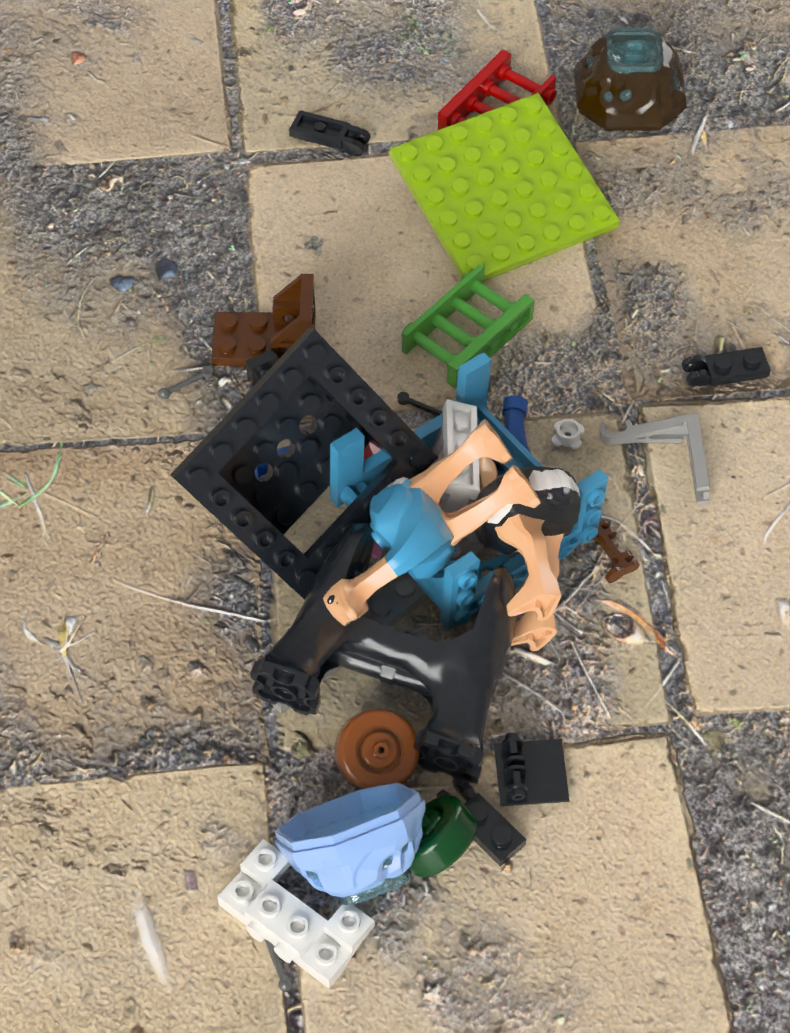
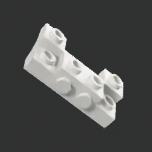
(288, 923)

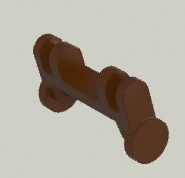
(621, 562)

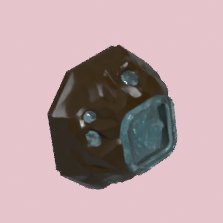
(630, 81)

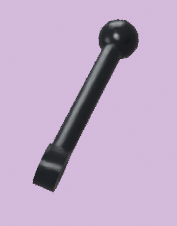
(403, 399)

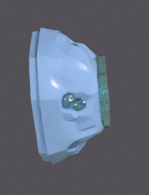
(356, 842)

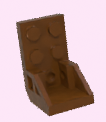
(249, 334)

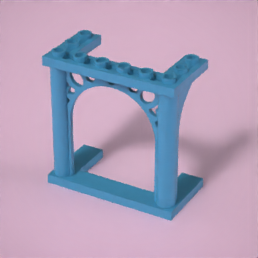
(461, 586)

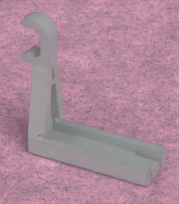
(669, 431)

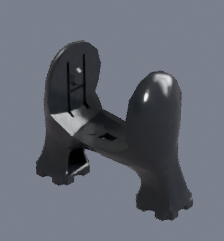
(451, 675)

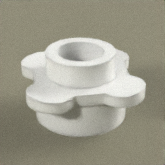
(571, 428)

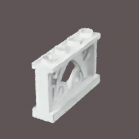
(457, 425)

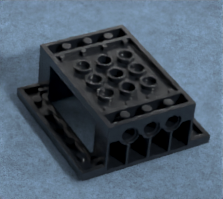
(259, 511)

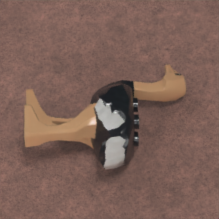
(537, 537)

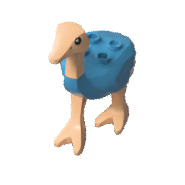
(418, 531)

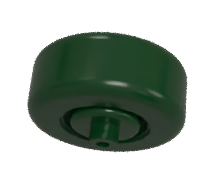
(446, 835)

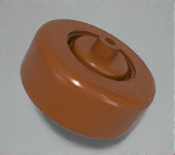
(376, 749)

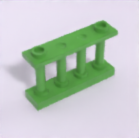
(491, 340)

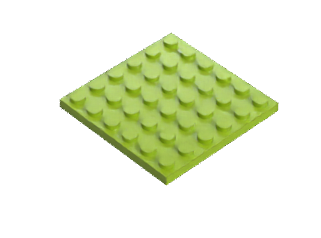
(504, 188)

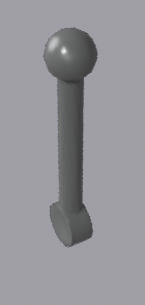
(207, 372)
(285, 984)

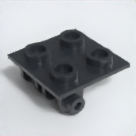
(530, 771)

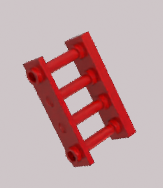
(486, 84)

